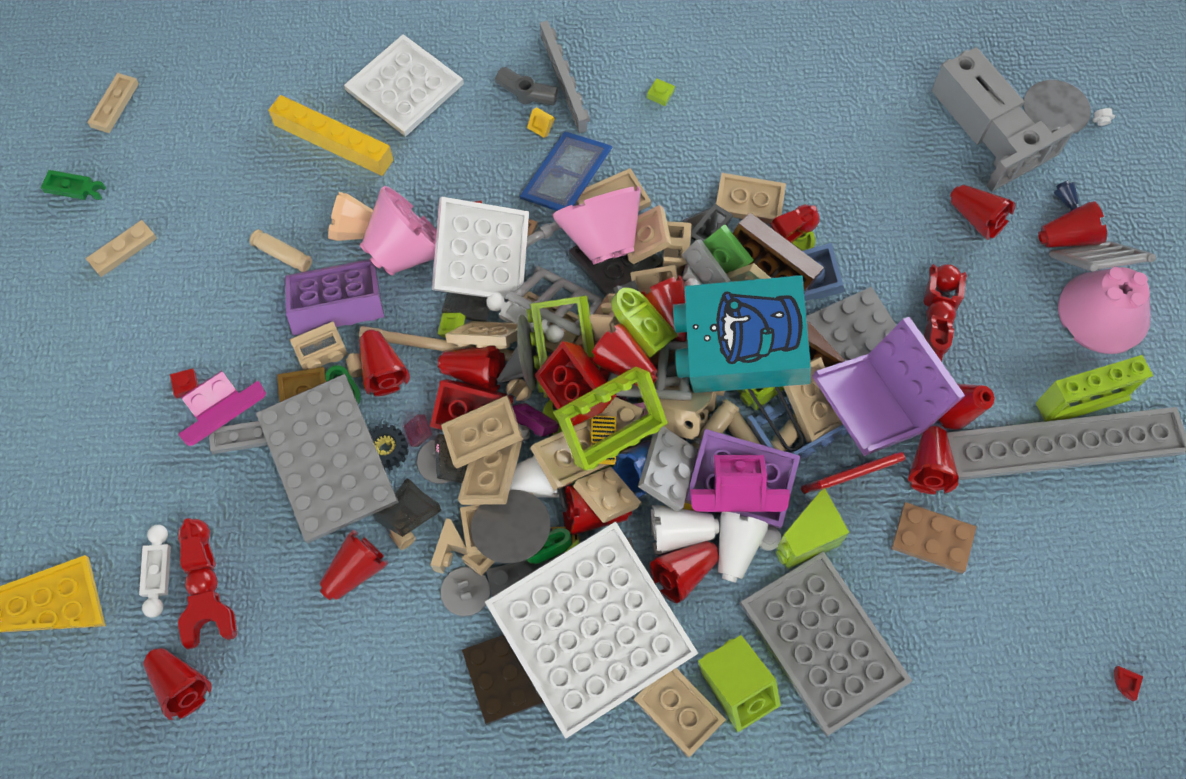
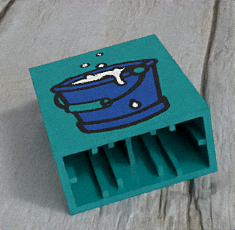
(744, 335)

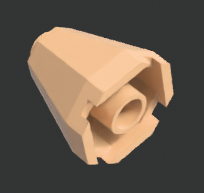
(348, 218)

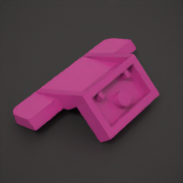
(216, 404)
(740, 487)

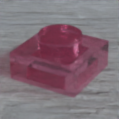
(418, 430)

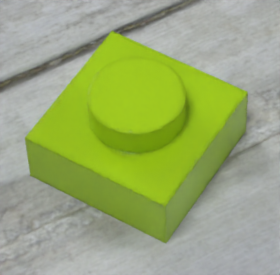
(660, 92)
(450, 322)

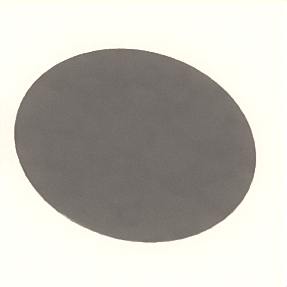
(1057, 105)
(526, 352)
(511, 529)

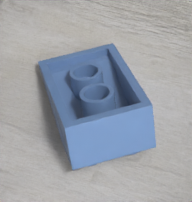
(829, 280)

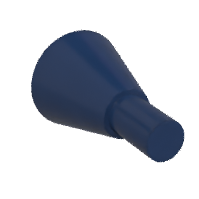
(1067, 194)

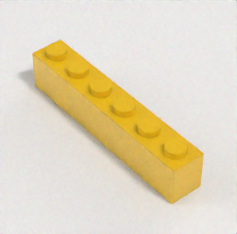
(331, 135)

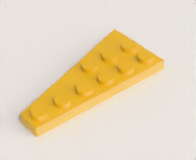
(52, 599)

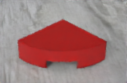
(1127, 682)

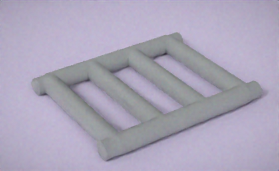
(1102, 256)
(559, 282)
(681, 394)

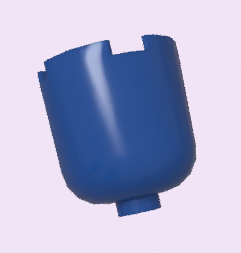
(630, 465)

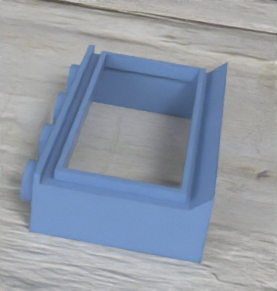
(778, 410)

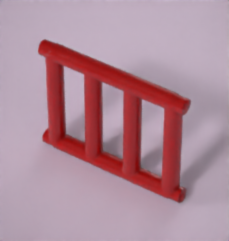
(853, 473)

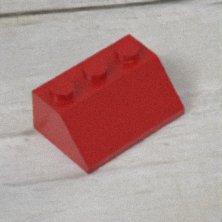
(569, 376)
(460, 398)

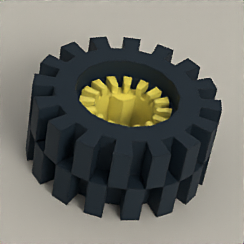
(394, 437)

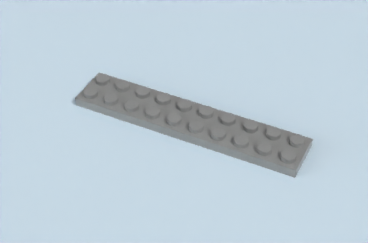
(1068, 443)

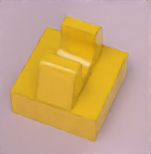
(540, 122)

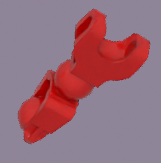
(797, 222)
(942, 310)
(201, 583)

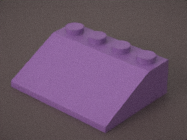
(333, 294)
(780, 469)

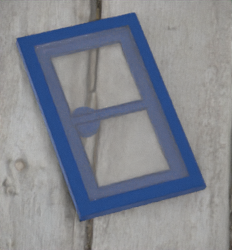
(565, 172)

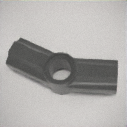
(525, 88)

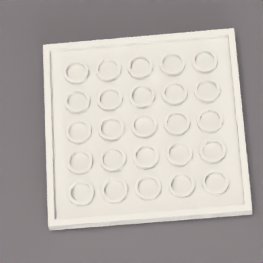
(591, 629)

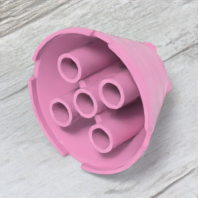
(603, 225)
(397, 235)
(1107, 309)

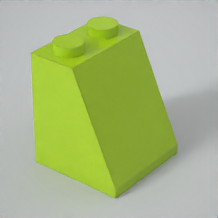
(813, 532)
(740, 682)

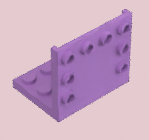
(891, 390)

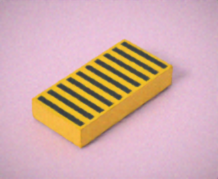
(601, 428)

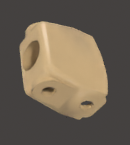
(680, 411)

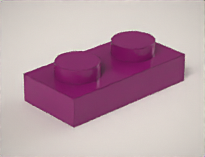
(535, 420)

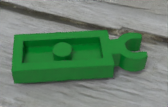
(71, 185)

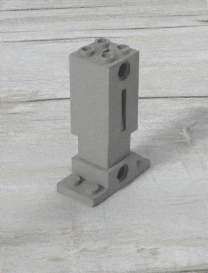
(993, 115)

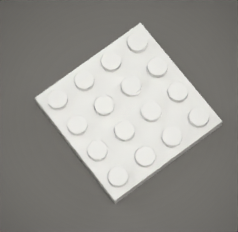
(404, 85)
(479, 248)

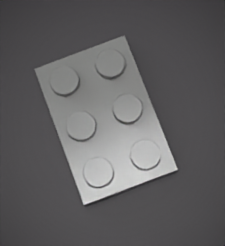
(668, 468)

